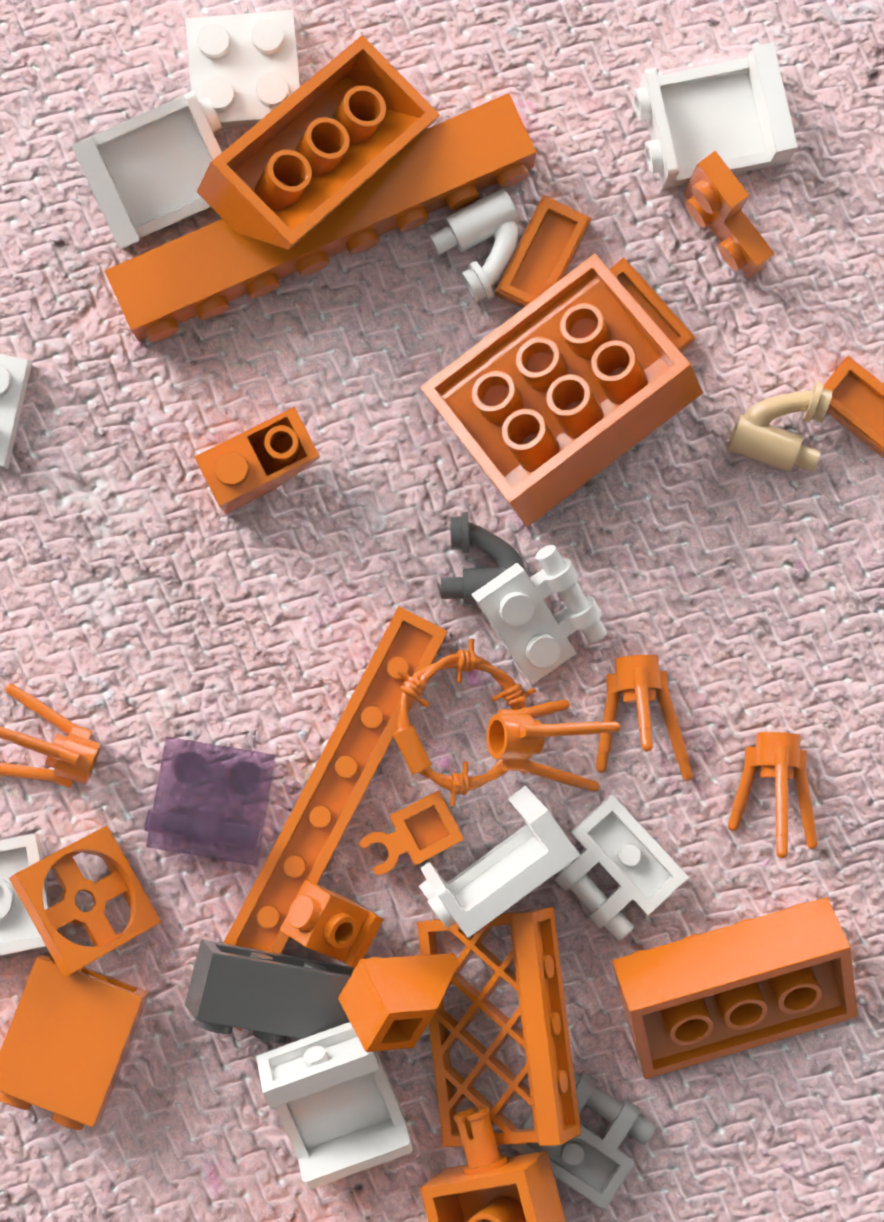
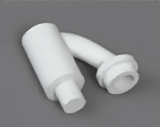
(479, 221)

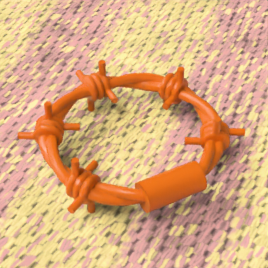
(408, 739)

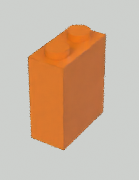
(68, 1042)

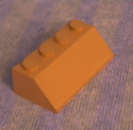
(316, 147)
(737, 987)

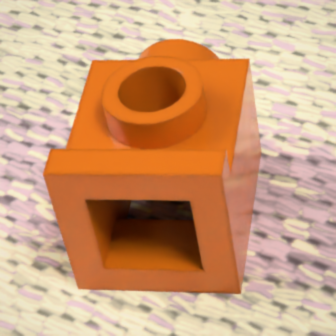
(331, 923)

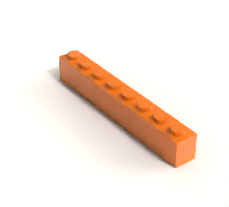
(218, 265)

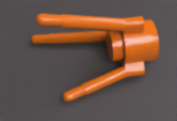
(639, 682)
(517, 736)
(70, 756)
(779, 759)

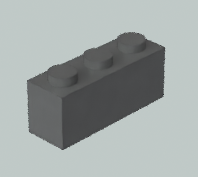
(265, 992)

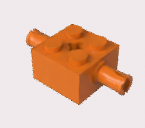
(490, 1183)

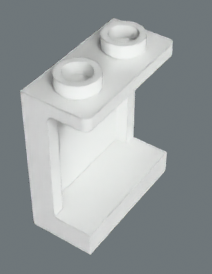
(720, 108)
(151, 166)
(504, 872)
(334, 1105)

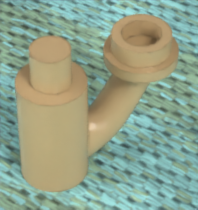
(774, 446)

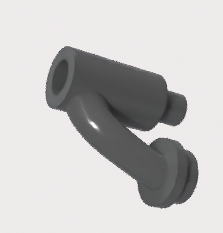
(503, 553)

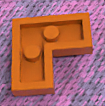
(717, 202)

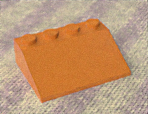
(562, 389)

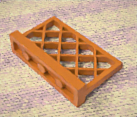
(542, 1034)

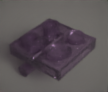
(211, 801)

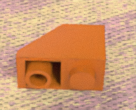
(257, 460)
(395, 998)

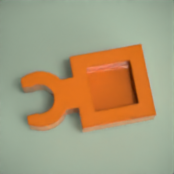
(420, 830)

